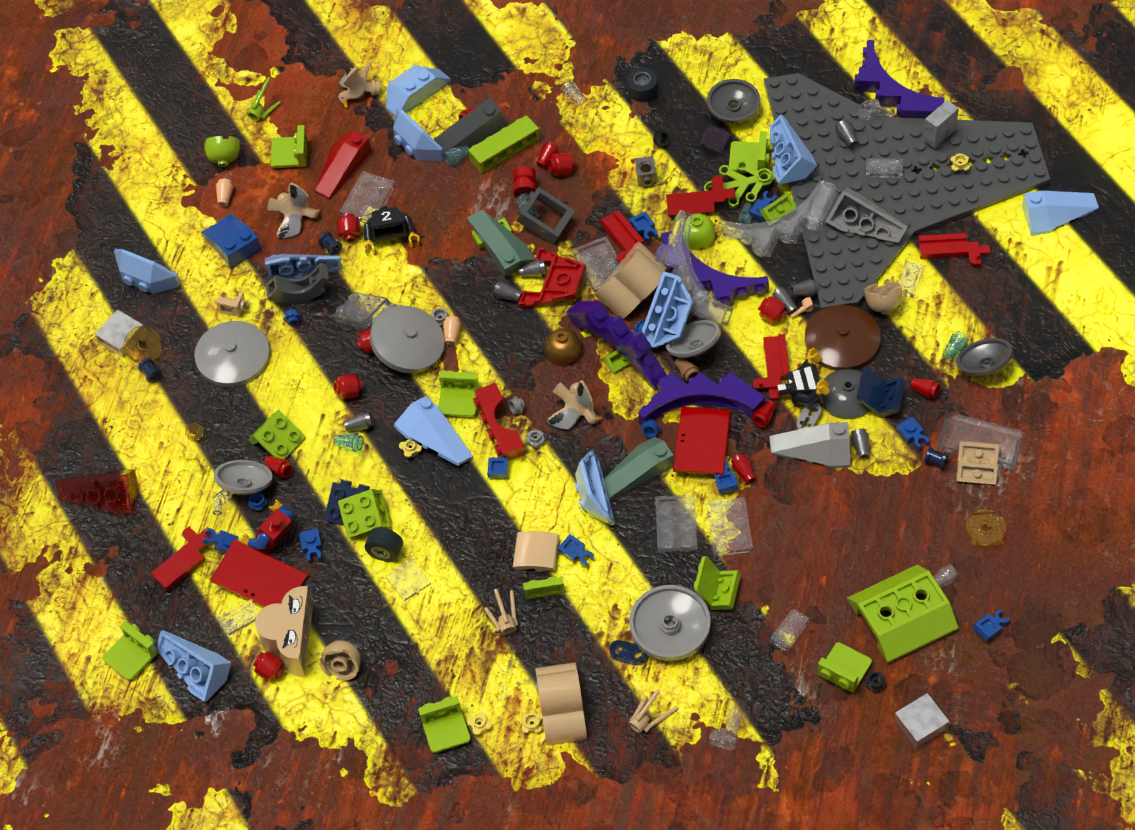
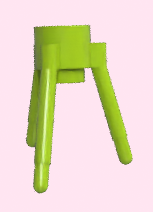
(257, 110)

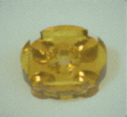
(142, 333)
(985, 538)

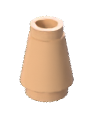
(224, 190)
(451, 329)

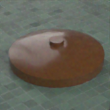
(843, 337)

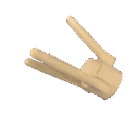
(506, 623)
(639, 720)

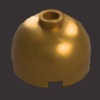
(562, 347)

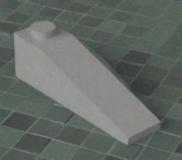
(861, 216)
(820, 444)

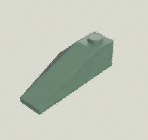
(502, 245)
(641, 465)

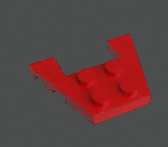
(561, 282)

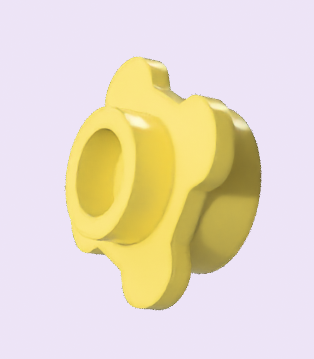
(960, 158)
(410, 452)
(531, 717)
(479, 729)

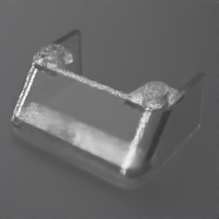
(965, 428)

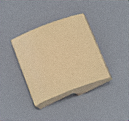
(977, 462)
(536, 551)

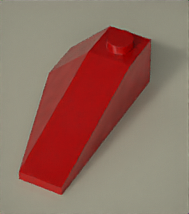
(342, 161)

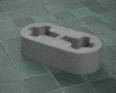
(804, 416)

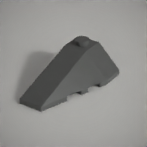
(473, 127)

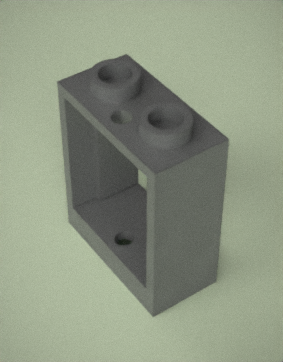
(539, 227)

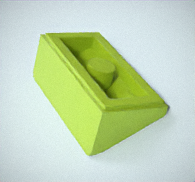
(616, 361)

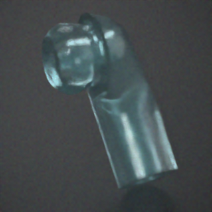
(744, 216)

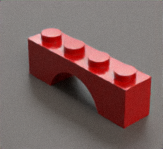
(507, 441)

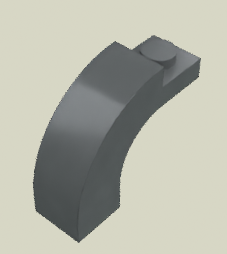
(300, 289)

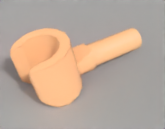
(807, 307)

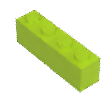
(503, 144)

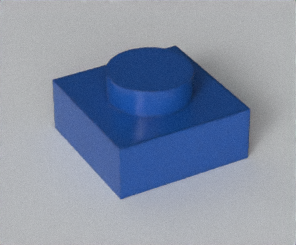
(497, 467)

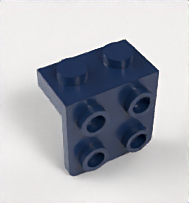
(880, 395)
(340, 491)

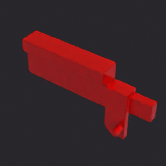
(699, 201)
(621, 232)
(951, 246)
(776, 365)
(183, 561)

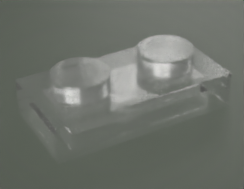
(884, 168)
(910, 278)
(238, 618)
(789, 630)

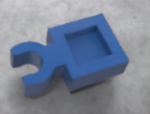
(760, 204)
(644, 225)
(912, 431)
(727, 481)
(221, 540)
(311, 543)
(573, 549)
(990, 626)

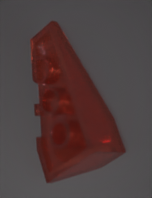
(108, 490)

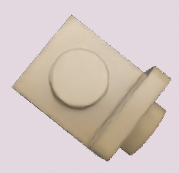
(232, 307)

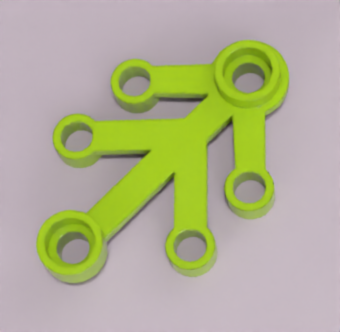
(742, 182)

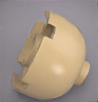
(883, 297)
(340, 660)

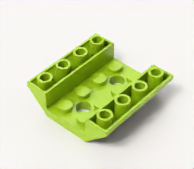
(912, 620)

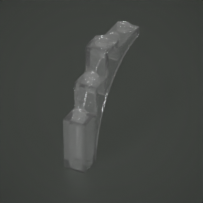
(787, 228)
(678, 256)

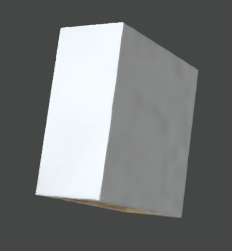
(940, 124)
(114, 331)
(921, 720)

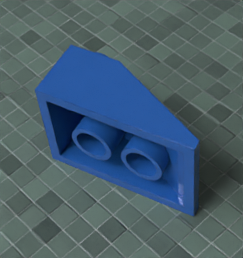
(232, 240)

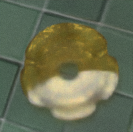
(194, 427)

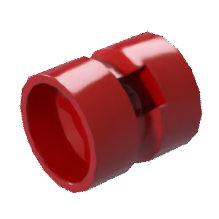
(524, 180)

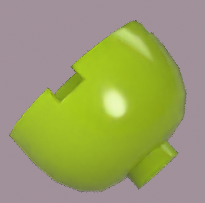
(222, 150)
(701, 232)

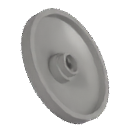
(407, 339)
(232, 354)
(669, 622)

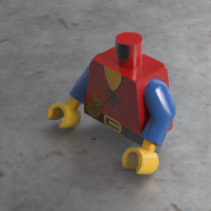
(272, 529)

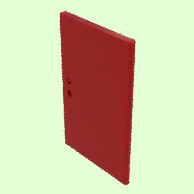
(702, 440)
(256, 573)

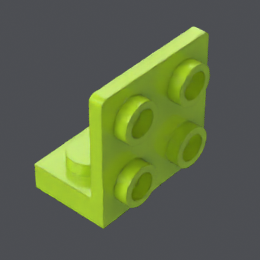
(290, 150)
(278, 435)
(364, 512)

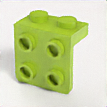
(751, 152)
(458, 393)
(715, 586)
(130, 652)
(844, 667)
(444, 724)

